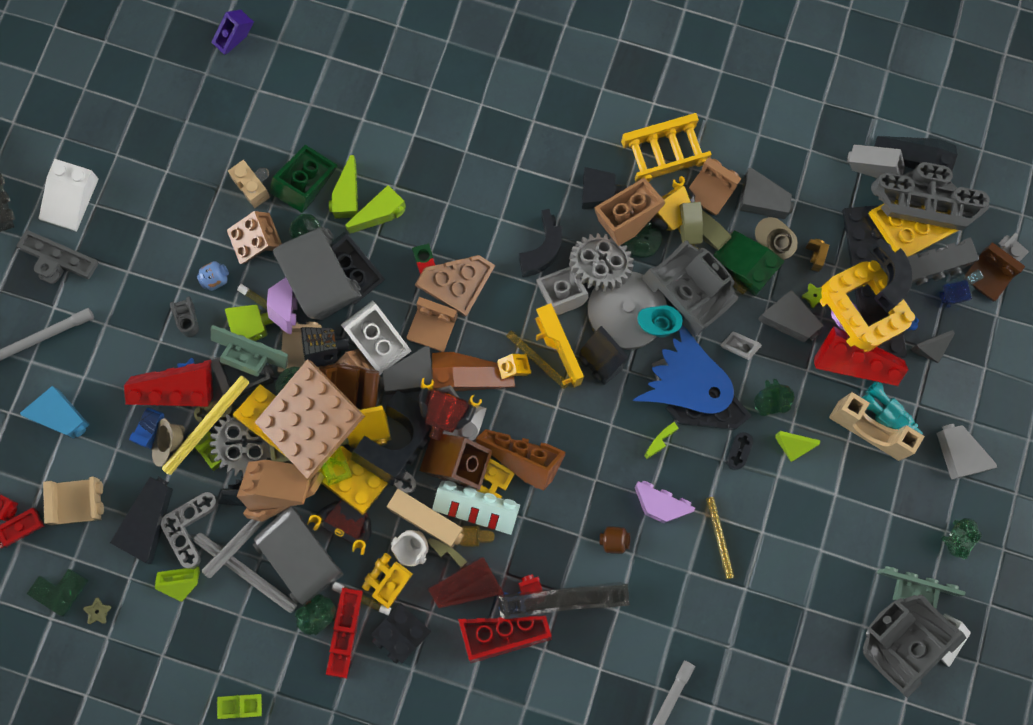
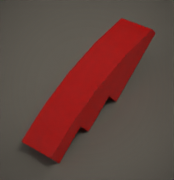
(344, 633)

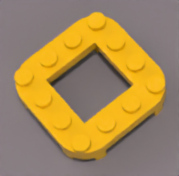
(835, 295)

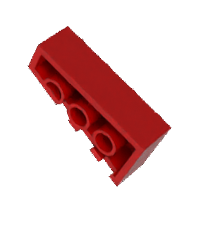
(841, 358)
(172, 387)
(499, 636)

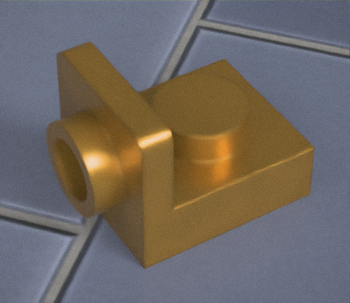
(819, 255)

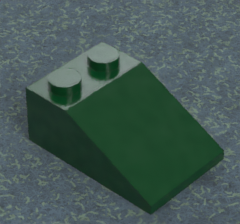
(302, 178)
(748, 261)

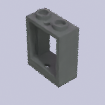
(225, 384)

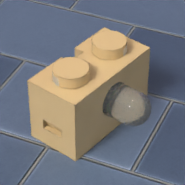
(250, 182)

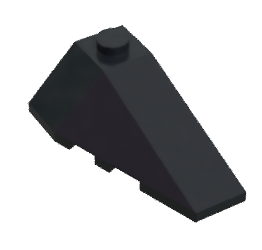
(921, 150)

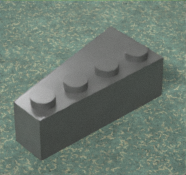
(941, 262)

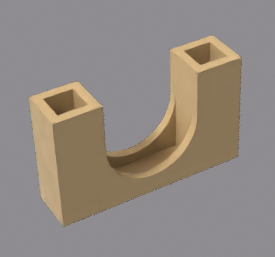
(895, 442)

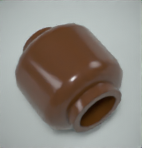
(615, 540)

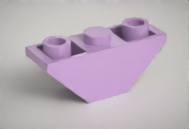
(281, 305)
(661, 504)

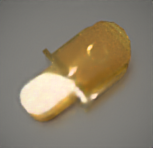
(474, 536)

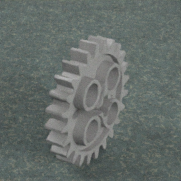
(601, 255)
(241, 462)

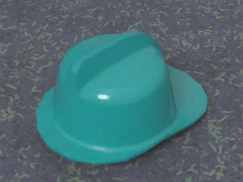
(660, 320)

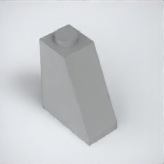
(876, 160)
(963, 452)

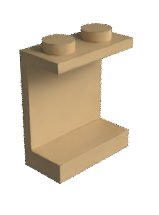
(293, 345)
(72, 501)

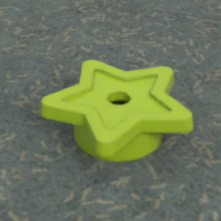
(809, 295)

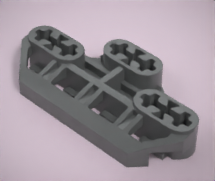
(931, 187)

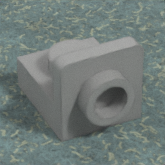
(1013, 247)

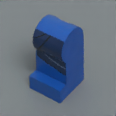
(147, 428)

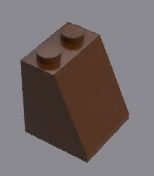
(456, 460)

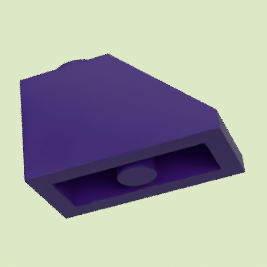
(232, 30)

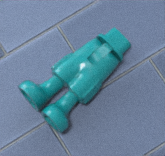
(892, 413)

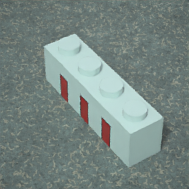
(476, 507)

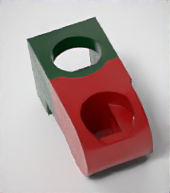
(423, 257)

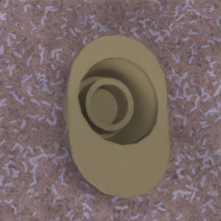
(777, 237)
(167, 440)

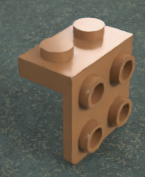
(714, 185)

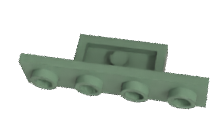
(246, 353)
(910, 585)

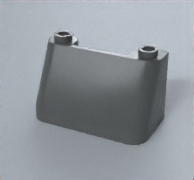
(316, 274)
(297, 556)

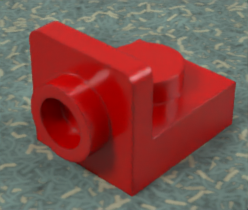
(7, 508)
(530, 584)

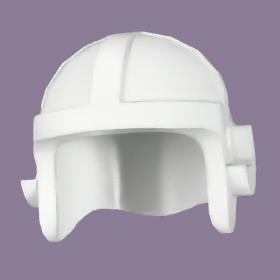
(410, 548)

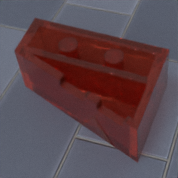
(466, 584)

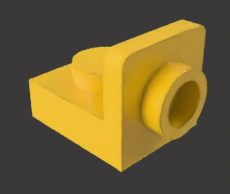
(514, 366)

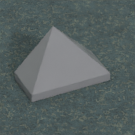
(741, 345)

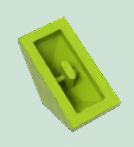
(795, 445)
(177, 582)

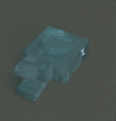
(972, 278)

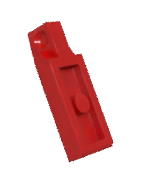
(19, 527)

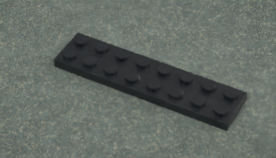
(860, 236)

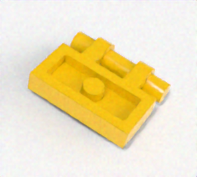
(498, 476)
(391, 585)

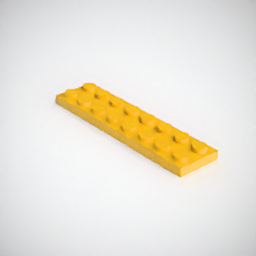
(357, 491)

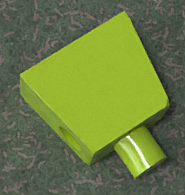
(248, 321)

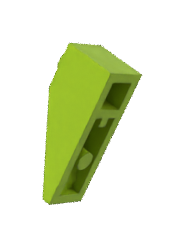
(344, 196)
(379, 210)

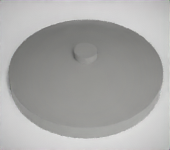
(619, 311)

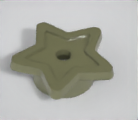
(101, 616)

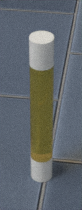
(253, 296)
(366, 600)

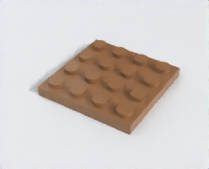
(309, 419)

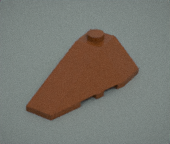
(467, 373)
(530, 462)

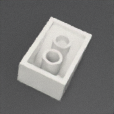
(67, 194)
(376, 337)

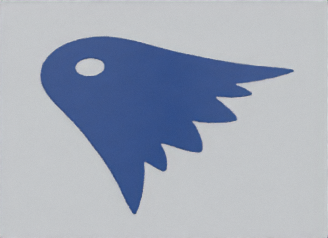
(689, 378)

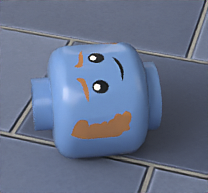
(213, 276)

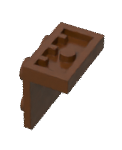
(997, 269)

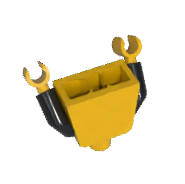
(669, 215)

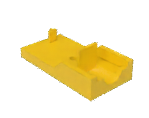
(555, 338)

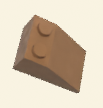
(629, 211)
(272, 485)

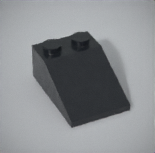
(356, 264)
(603, 356)

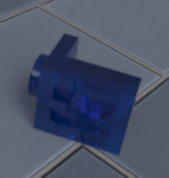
(955, 293)

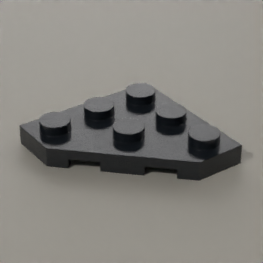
(730, 418)

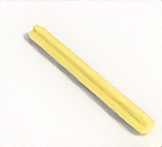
(205, 425)

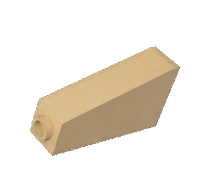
(425, 518)

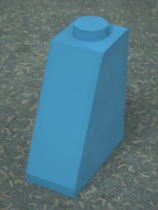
(57, 413)

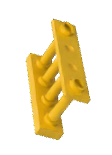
(668, 129)

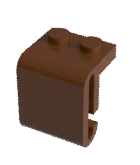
(355, 382)

